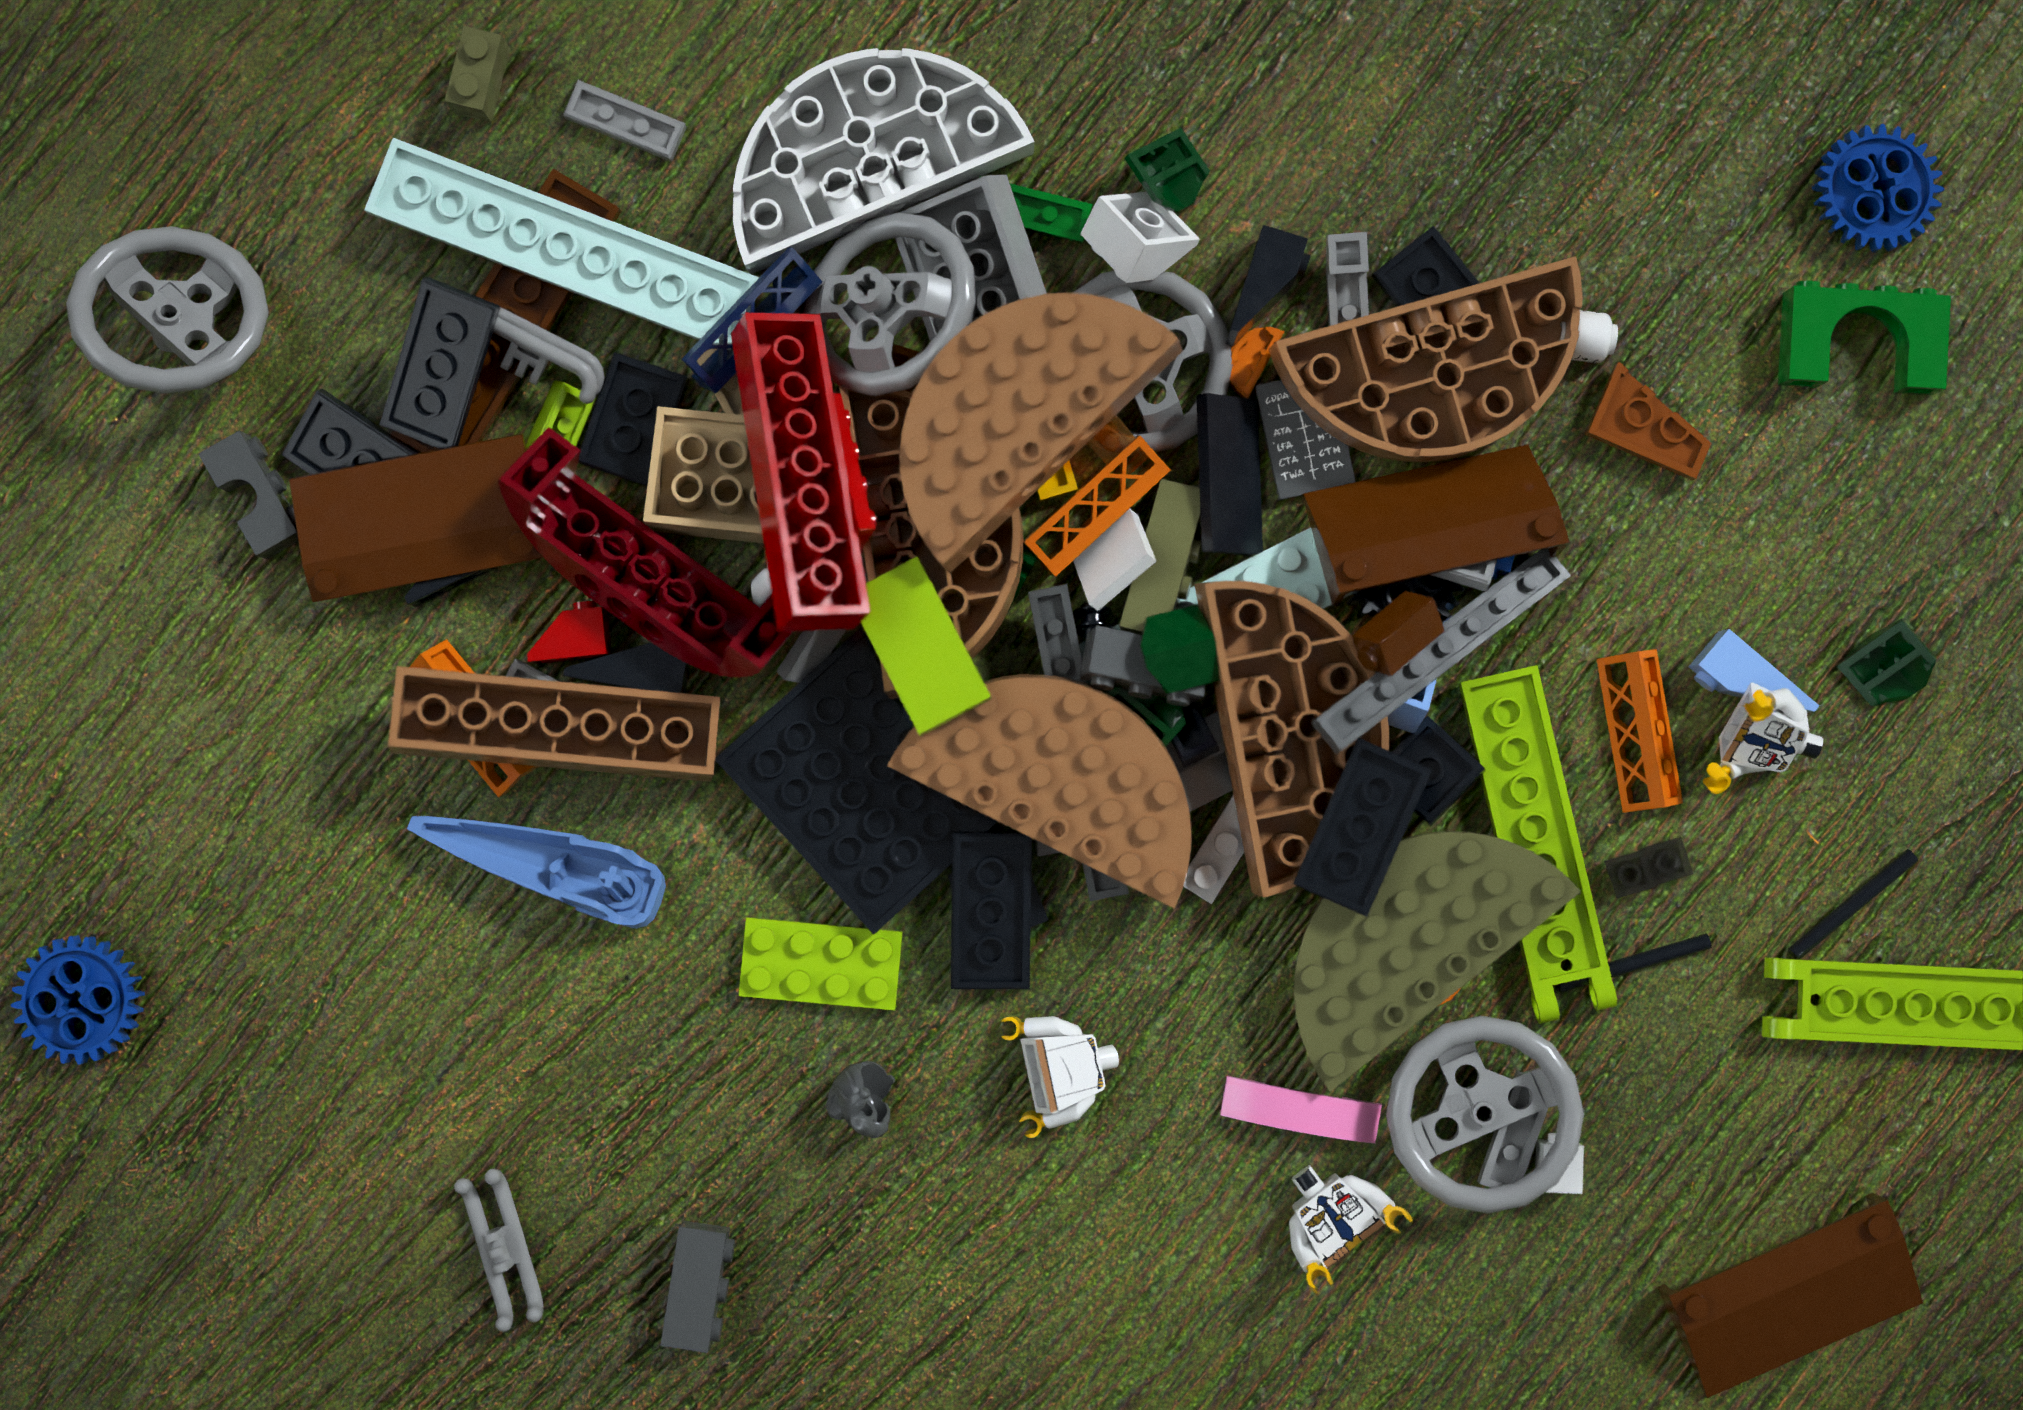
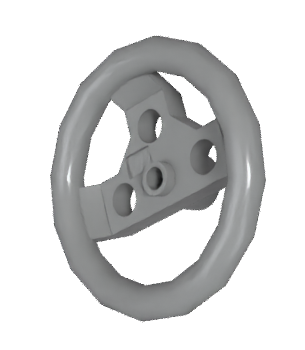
(883, 302)
(170, 312)
(1203, 333)
(1455, 1046)

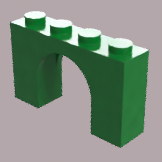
(1915, 320)

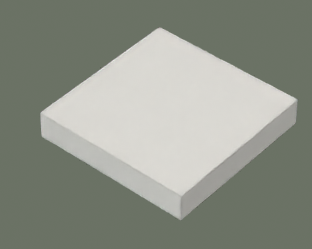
(1114, 560)

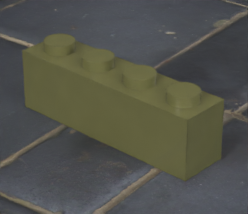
(1174, 543)

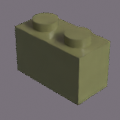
(477, 74)

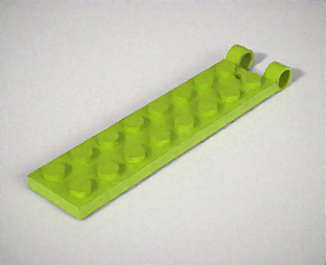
(1534, 811)
(1900, 1004)

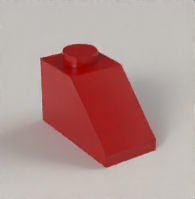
(574, 635)

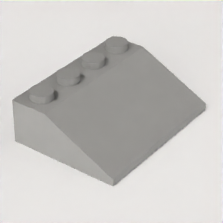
(993, 238)

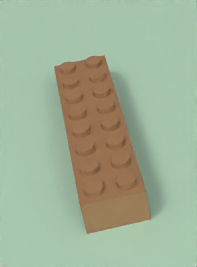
(553, 724)

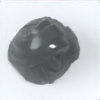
(859, 1097)

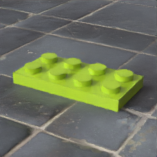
(820, 963)

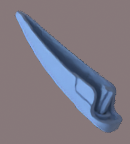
(562, 866)

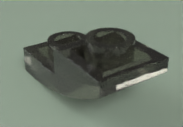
(1648, 867)

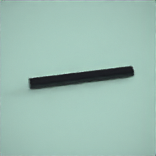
(1853, 904)
(1648, 959)

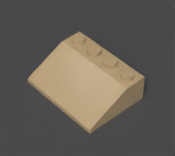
(701, 477)

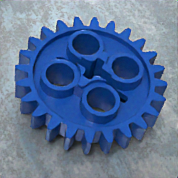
(1912, 183)
(57, 1027)

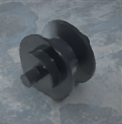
(1090, 618)

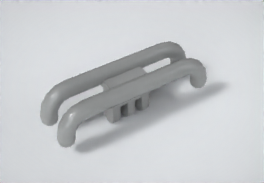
(537, 346)
(502, 1248)

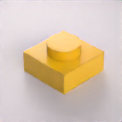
(1059, 484)

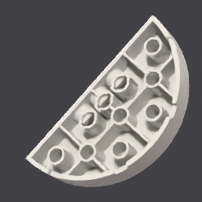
(864, 144)

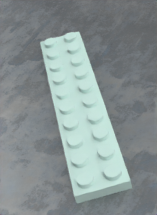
(554, 241)

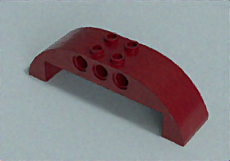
(634, 568)

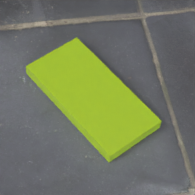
(921, 648)

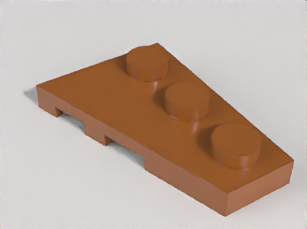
(1645, 427)

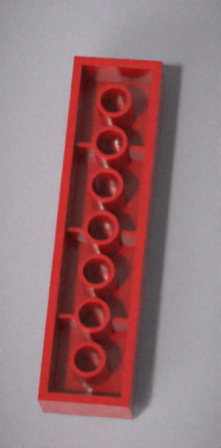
(799, 472)

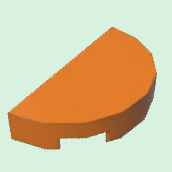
(1250, 358)

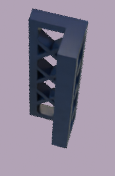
(784, 298)

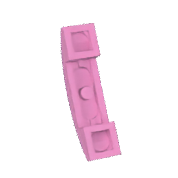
(1300, 1110)

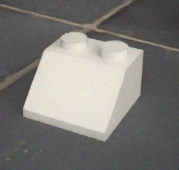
(1137, 235)

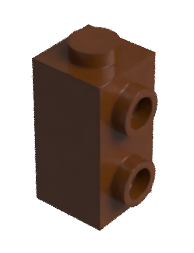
(1398, 633)

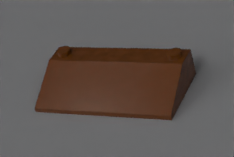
(408, 519)
(1433, 520)
(1795, 1298)

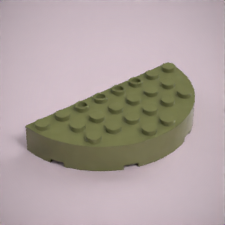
(1434, 926)

